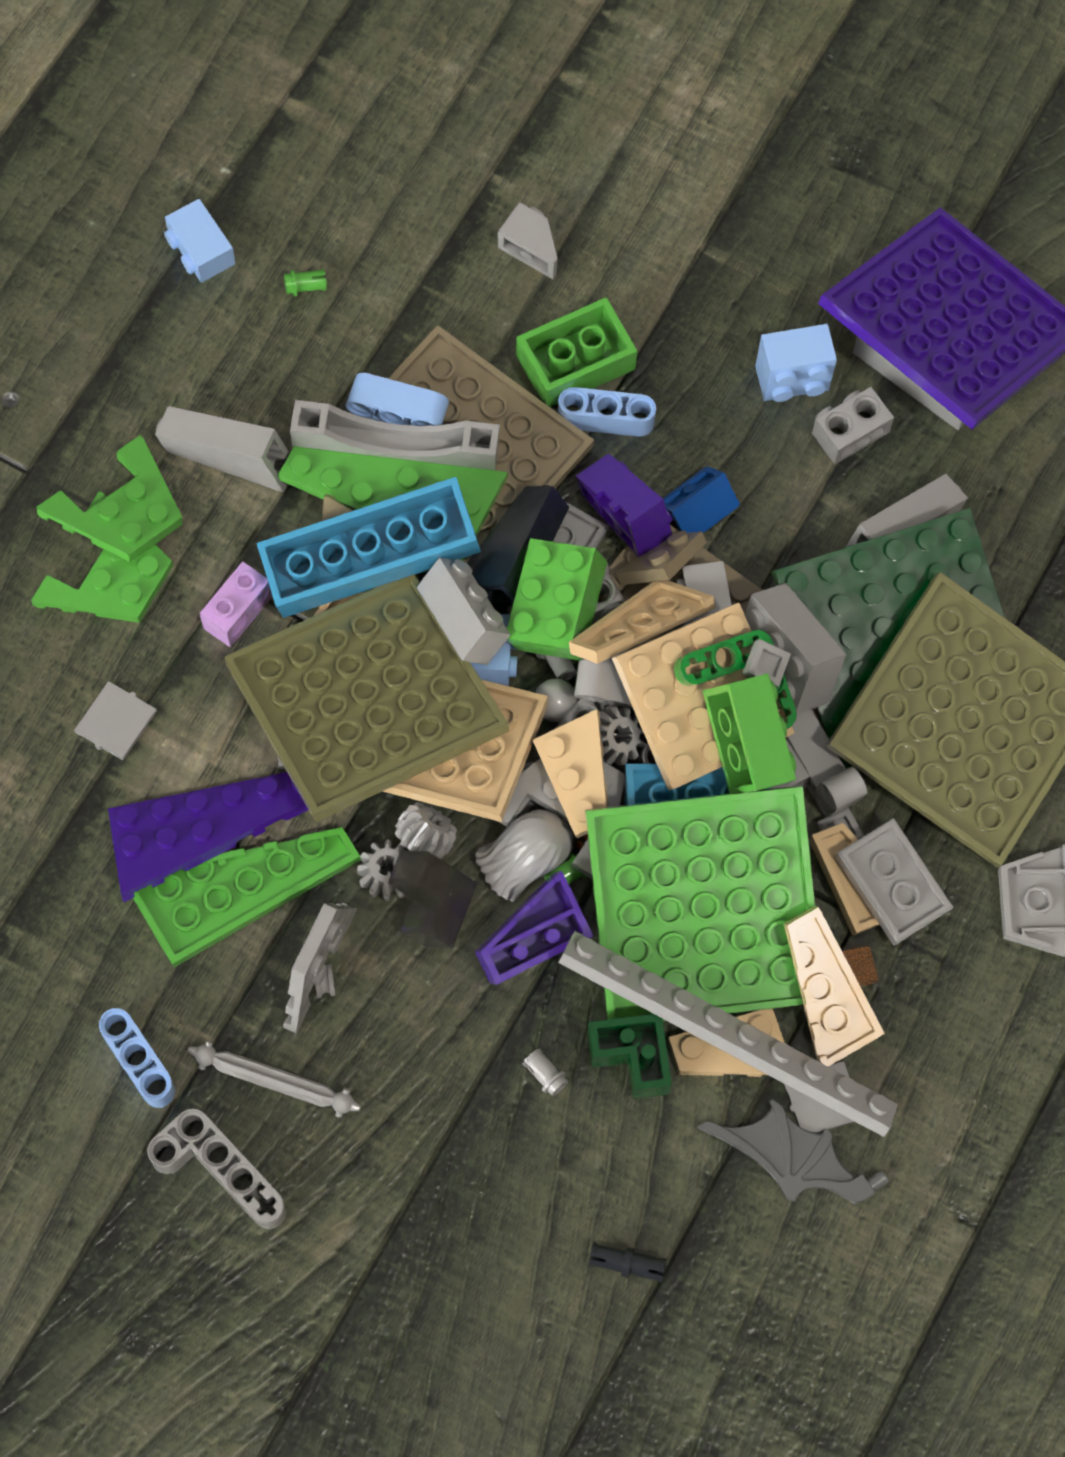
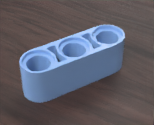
(395, 402)
(621, 403)
(132, 1041)

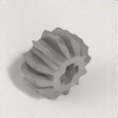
(628, 735)
(425, 830)
(372, 869)

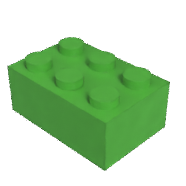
(576, 351)
(555, 597)
(750, 734)

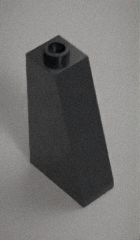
(533, 515)

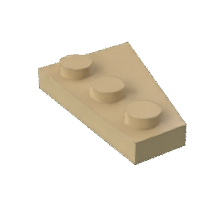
(576, 767)
(826, 846)
(698, 1057)

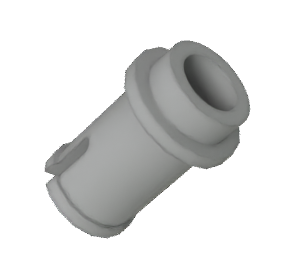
(545, 1072)

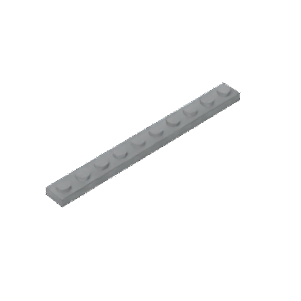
(729, 1033)

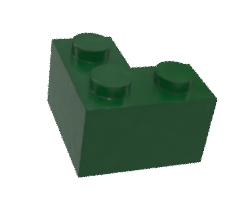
(633, 1042)

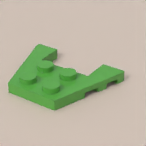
(128, 518)
(113, 585)

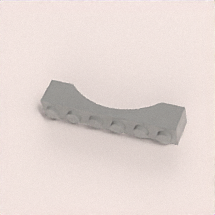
(454, 444)

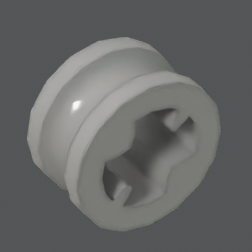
(327, 984)

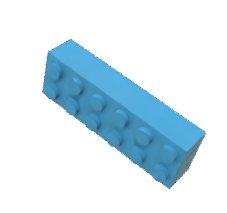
(368, 547)

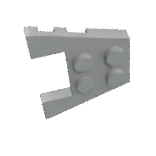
(537, 786)
(1035, 901)
(309, 966)

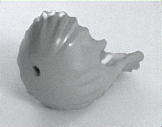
(525, 852)

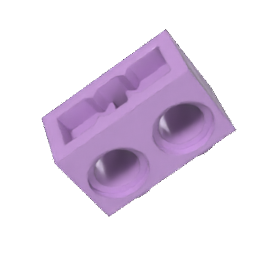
(236, 604)

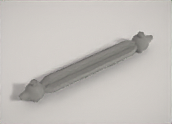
(274, 1078)

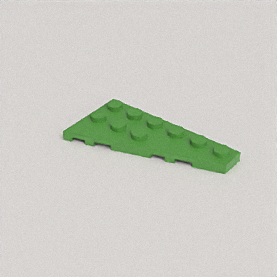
(369, 479)
(237, 889)

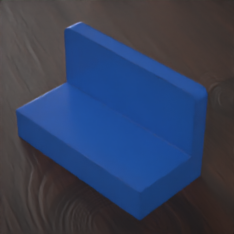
(701, 501)

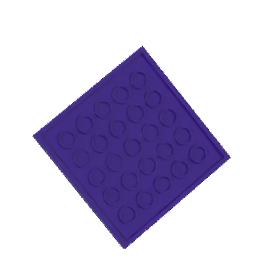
(952, 317)

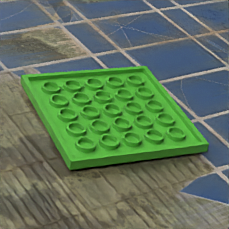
(704, 894)

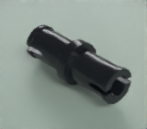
(627, 1262)

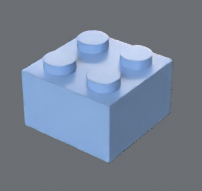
(795, 363)

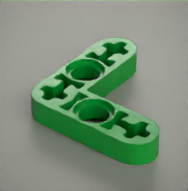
(784, 702)

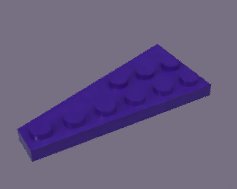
(195, 826)

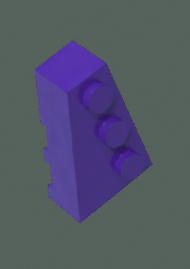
(626, 504)
(533, 931)

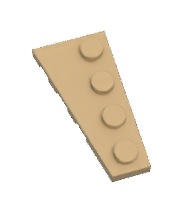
(640, 618)
(831, 995)

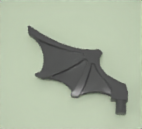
(796, 1156)

